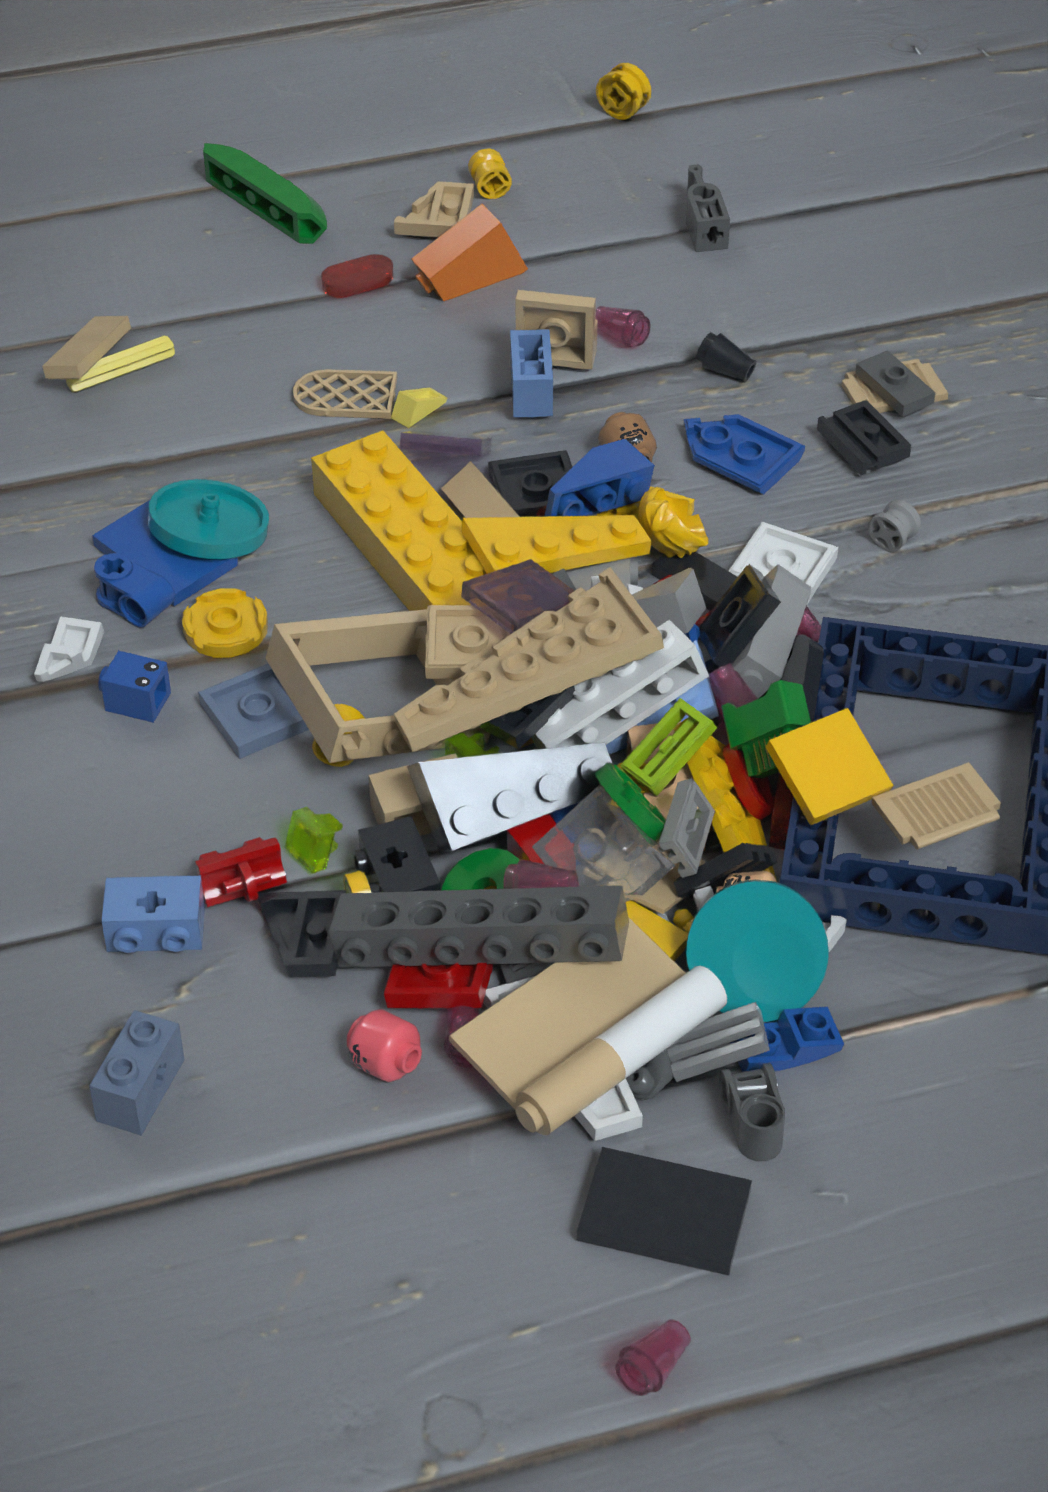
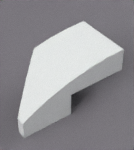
(71, 648)

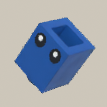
(135, 686)

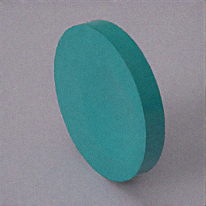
(208, 519)
(761, 946)

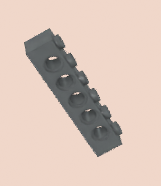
(480, 926)

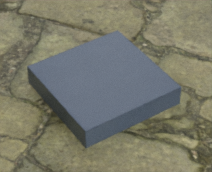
(252, 711)

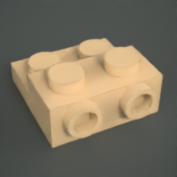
(569, 321)

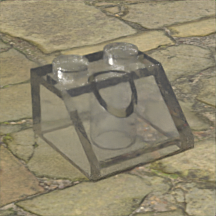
(604, 847)

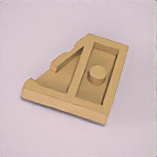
(437, 210)

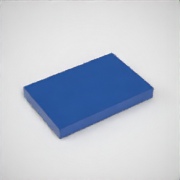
(134, 539)

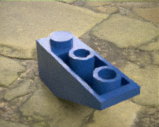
(601, 481)

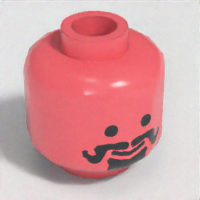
(383, 1044)

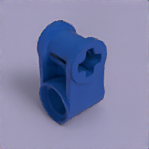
(131, 589)

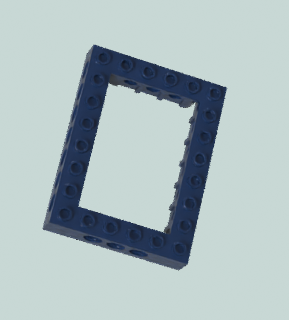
(914, 897)

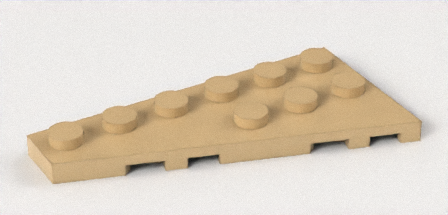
(538, 660)

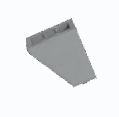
(768, 651)

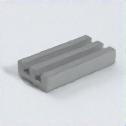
(687, 827)
(715, 1035)

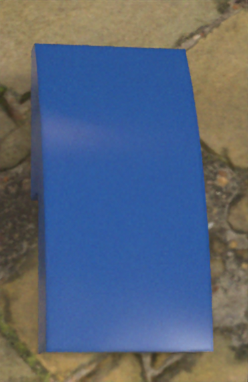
(797, 1039)

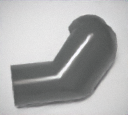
(652, 1077)

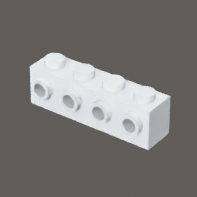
(626, 695)

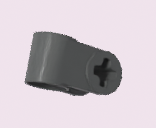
(754, 1111)

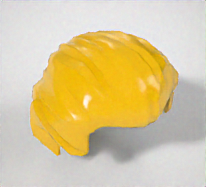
(669, 525)

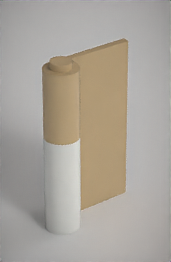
(585, 1029)

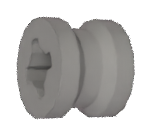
(894, 525)

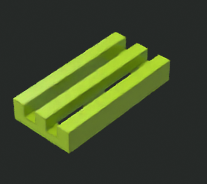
(673, 751)

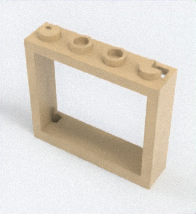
(345, 641)

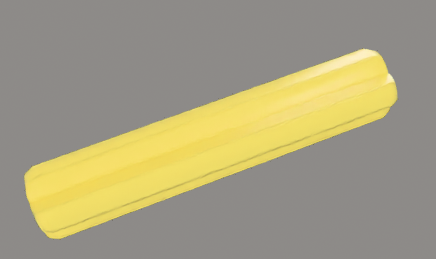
(124, 363)

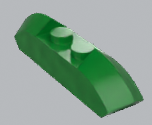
(264, 193)

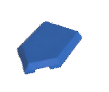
(742, 450)

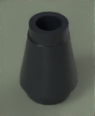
(724, 357)

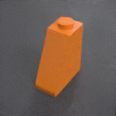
(468, 257)

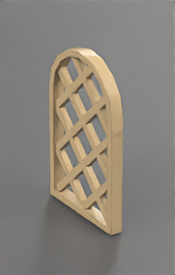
(344, 375)

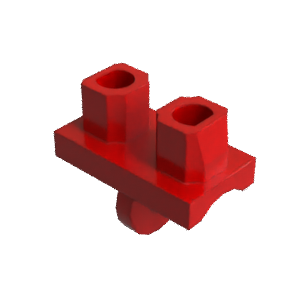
(241, 871)

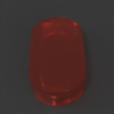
(357, 275)

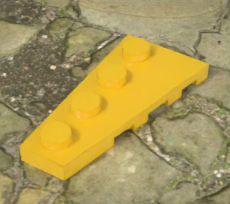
(555, 540)
(731, 819)

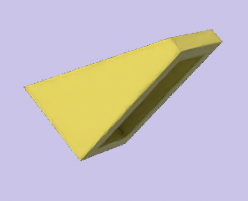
(415, 405)

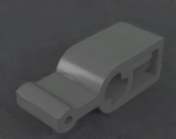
(706, 213)

